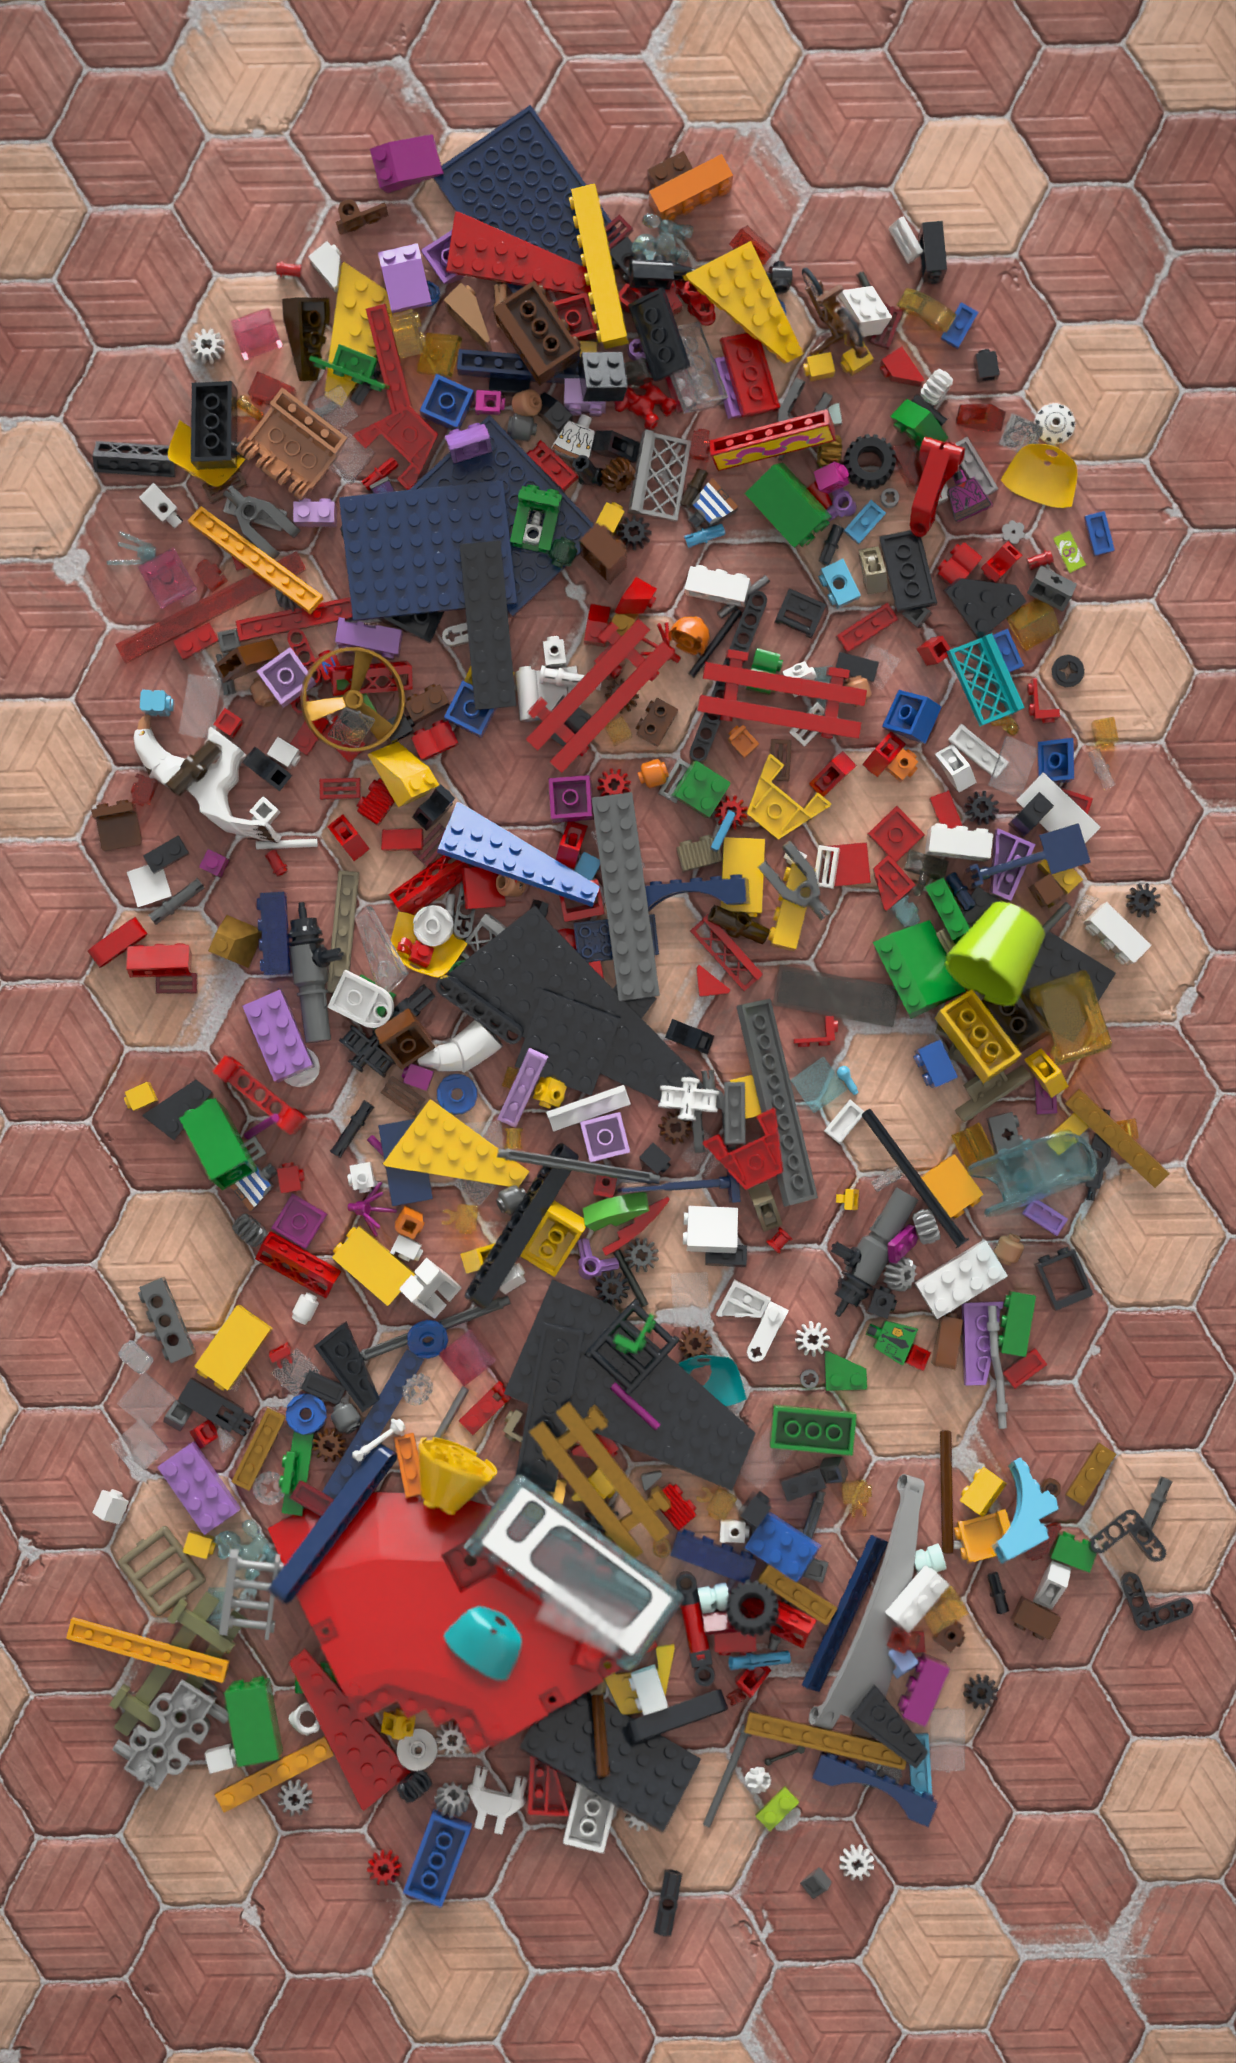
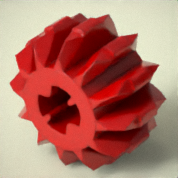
(613, 777)
(730, 805)
(378, 1862)

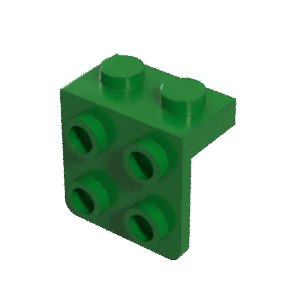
(624, 1345)

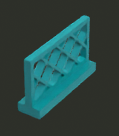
(997, 675)

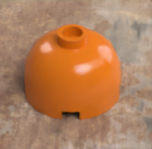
(690, 635)

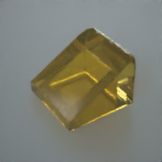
(509, 1077)
(1130, 1127)

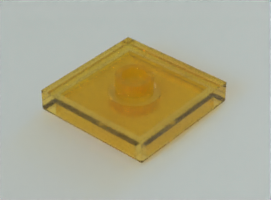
(439, 355)

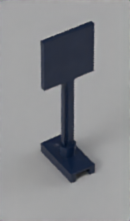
(1061, 849)
(722, 1182)

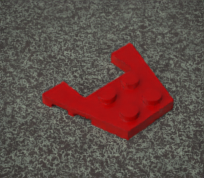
(409, 435)
(756, 1160)

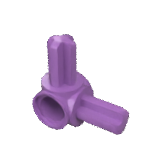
(840, 497)
(598, 1265)

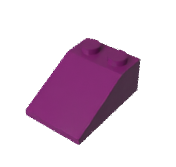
(406, 162)

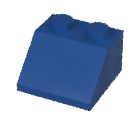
(912, 716)

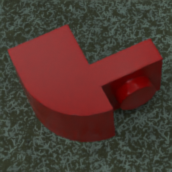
(1001, 562)

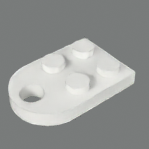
(360, 999)

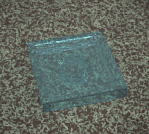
(818, 1084)

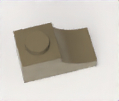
(873, 570)

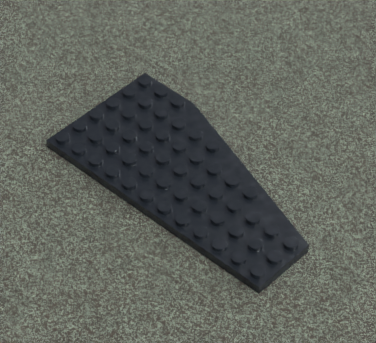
(695, 1426)

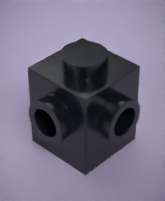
(882, 1302)

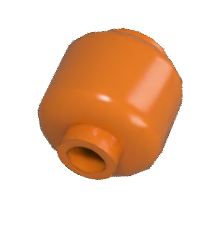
(653, 773)

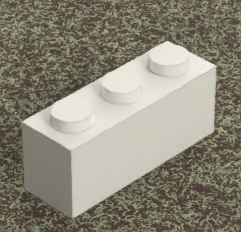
(717, 586)
(917, 1598)

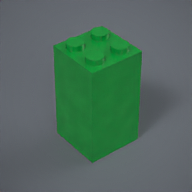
(789, 505)
(218, 1143)
(253, 1721)

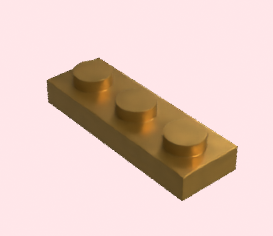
(1090, 1474)

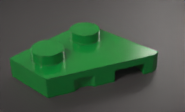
(843, 1374)

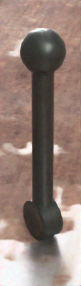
(800, 1749)

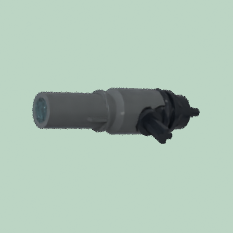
(310, 974)
(870, 1257)

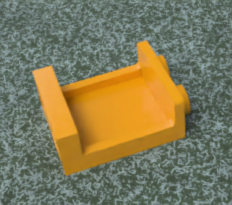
(952, 1186)
(980, 1534)

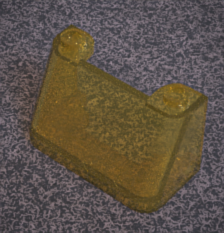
(1072, 1017)

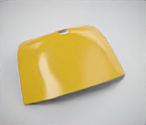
(180, 454)
(1041, 483)
(443, 955)

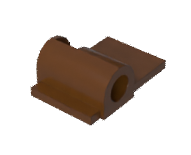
(356, 218)

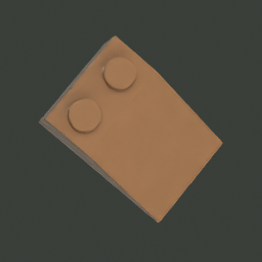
(465, 310)

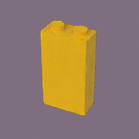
(743, 858)
(372, 1264)
(233, 1348)

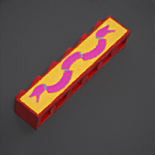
(772, 440)

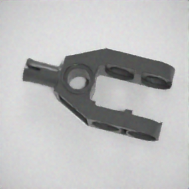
(791, 399)
(246, 522)
(811, 882)
(698, 1133)

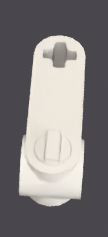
(771, 1322)

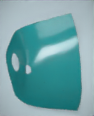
(725, 1378)
(486, 1652)

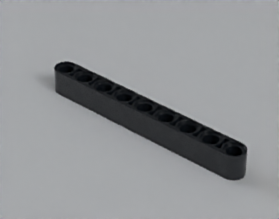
(742, 629)
(519, 1230)

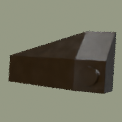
(305, 326)

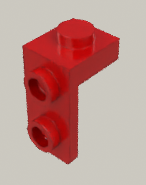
(1046, 716)
(831, 1028)

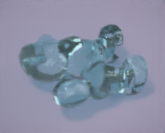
(665, 242)
(230, 1540)

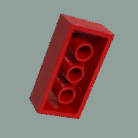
(578, 315)

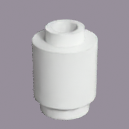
(305, 1308)

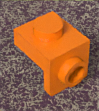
(742, 740)

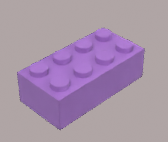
(278, 1036)
(199, 1487)

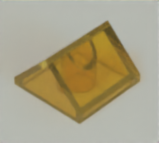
(1034, 623)

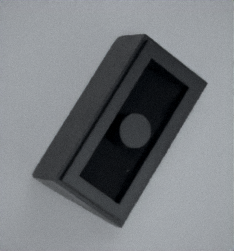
(508, 387)

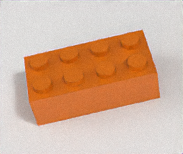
(691, 189)

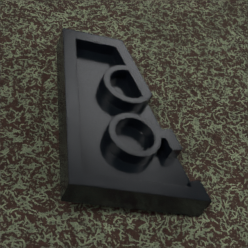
(167, 1113)

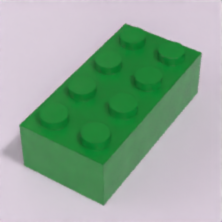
(812, 1429)

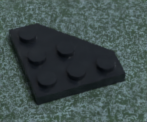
(983, 603)

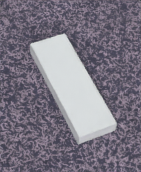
(974, 748)

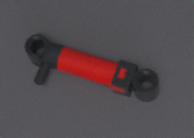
(694, 1629)

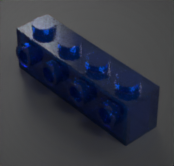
(274, 934)
(713, 1557)

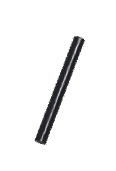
(715, 642)

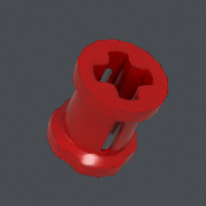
(779, 1240)

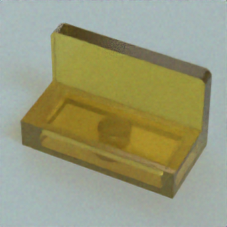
(973, 1144)

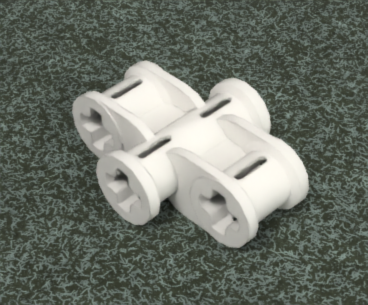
(695, 1100)

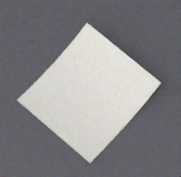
(148, 886)

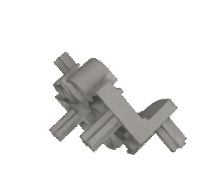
(140, 1756)

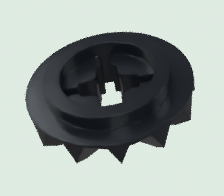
(1075, 666)

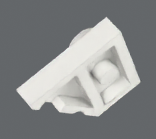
(743, 1301)

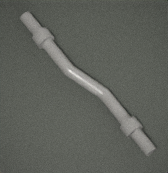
(993, 1327)

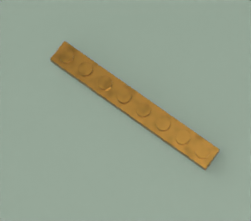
(822, 1739)

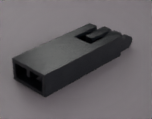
(208, 1404)

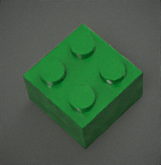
(701, 789)

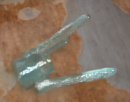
(145, 552)

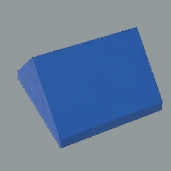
(1057, 760)

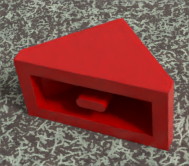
(708, 984)
(751, 1680)

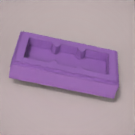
(1045, 1217)

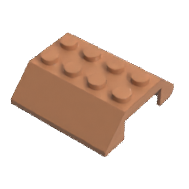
(293, 444)

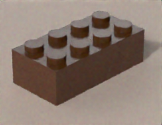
(603, 552)

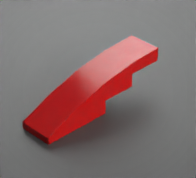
(640, 1223)

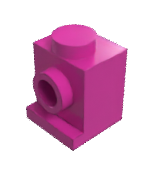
(484, 397)

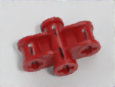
(697, 303)

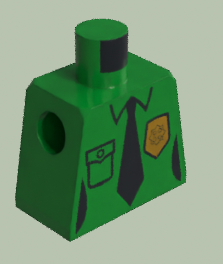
(893, 1339)

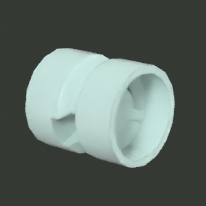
(931, 1558)
(713, 1597)

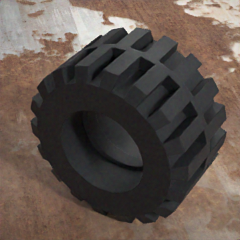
(876, 446)
(745, 1592)

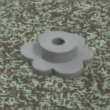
(1017, 528)

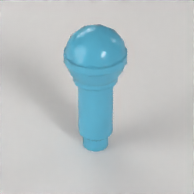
(844, 1074)

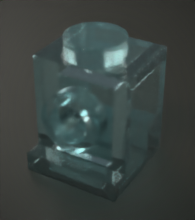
(906, 912)

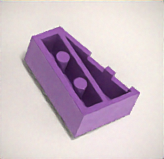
(374, 638)
(1005, 849)

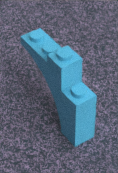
(1031, 1507)

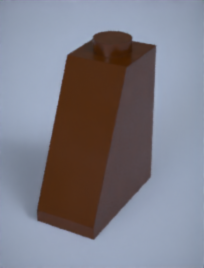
(246, 659)
(947, 1341)

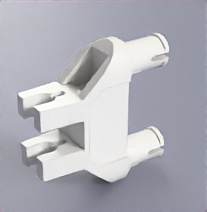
(495, 1802)

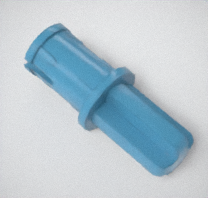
(704, 535)

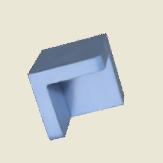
(903, 1662)

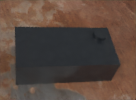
(214, 425)

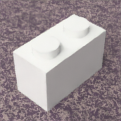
(649, 1690)

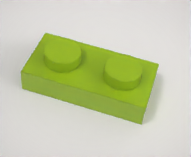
(777, 1808)

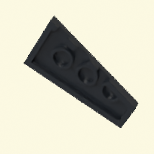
(347, 1364)
(887, 1726)

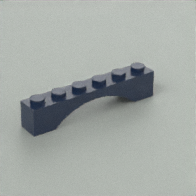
(730, 891)
(836, 1771)

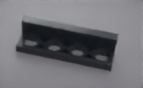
(134, 461)

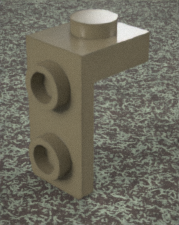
(512, 1419)

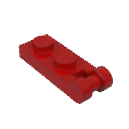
(553, 466)
(484, 1409)

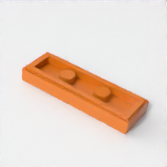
(408, 1463)

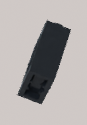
(934, 254)
(1073, 1297)

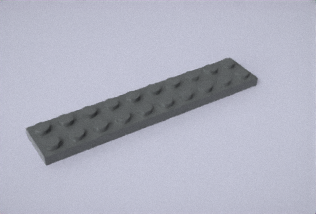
(625, 897)
(775, 1091)

